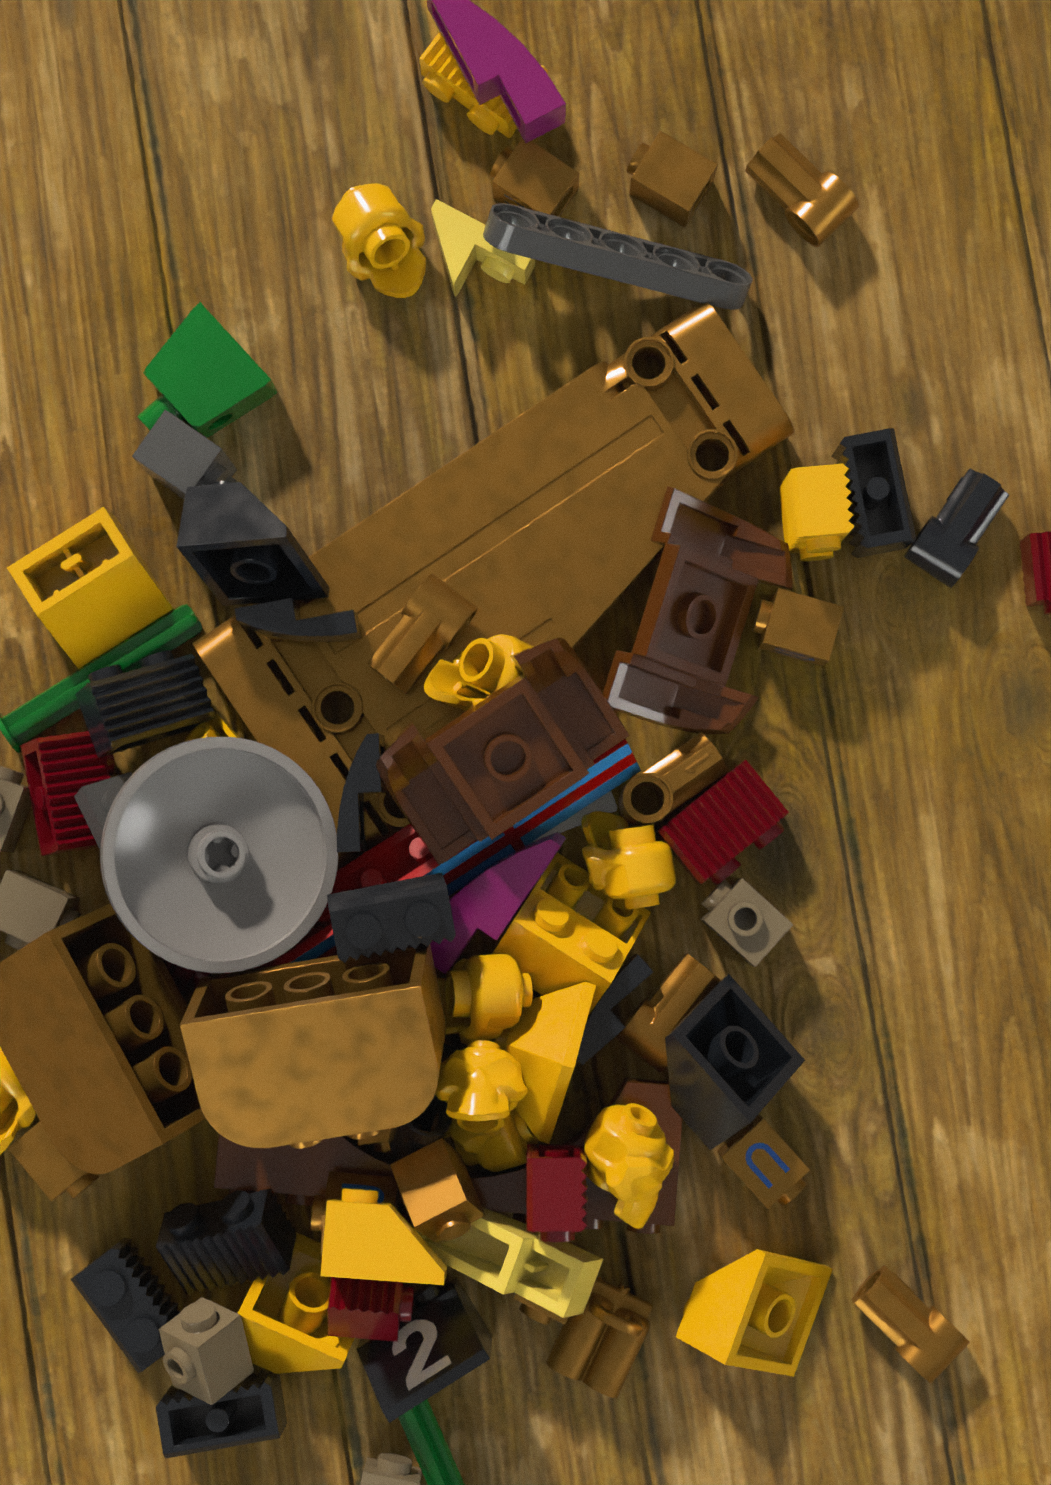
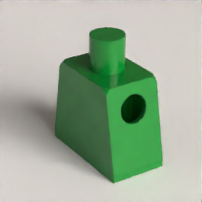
(204, 376)

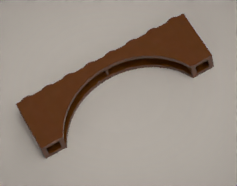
(306, 1170)

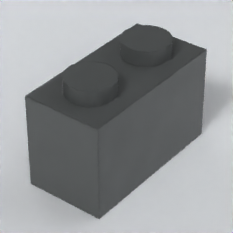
(182, 456)

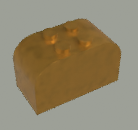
(98, 1042)
(316, 1047)

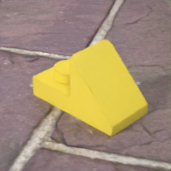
(463, 244)

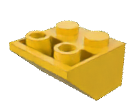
(90, 587)
(571, 932)

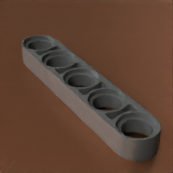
(616, 256)

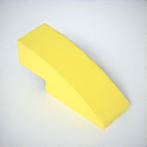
(515, 1261)

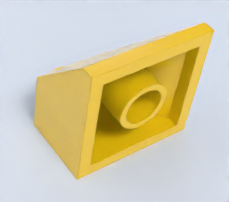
(547, 1049)
(375, 1243)
(756, 1311)
(289, 1317)

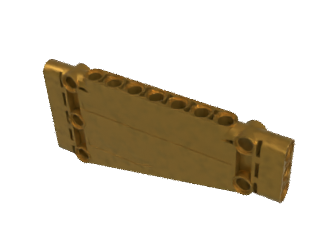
(525, 525)

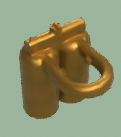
(602, 1340)

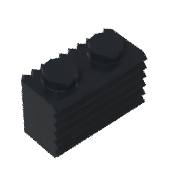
(877, 493)
(143, 703)
(391, 916)
(226, 1241)
(128, 1302)
(243, 1416)

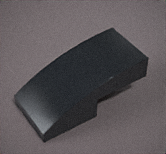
(283, 621)
(361, 780)
(602, 1022)

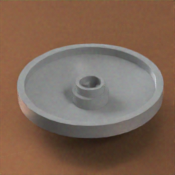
(219, 854)

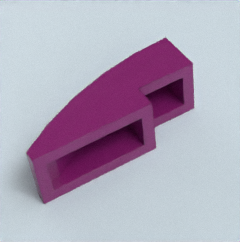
(499, 65)
(494, 897)

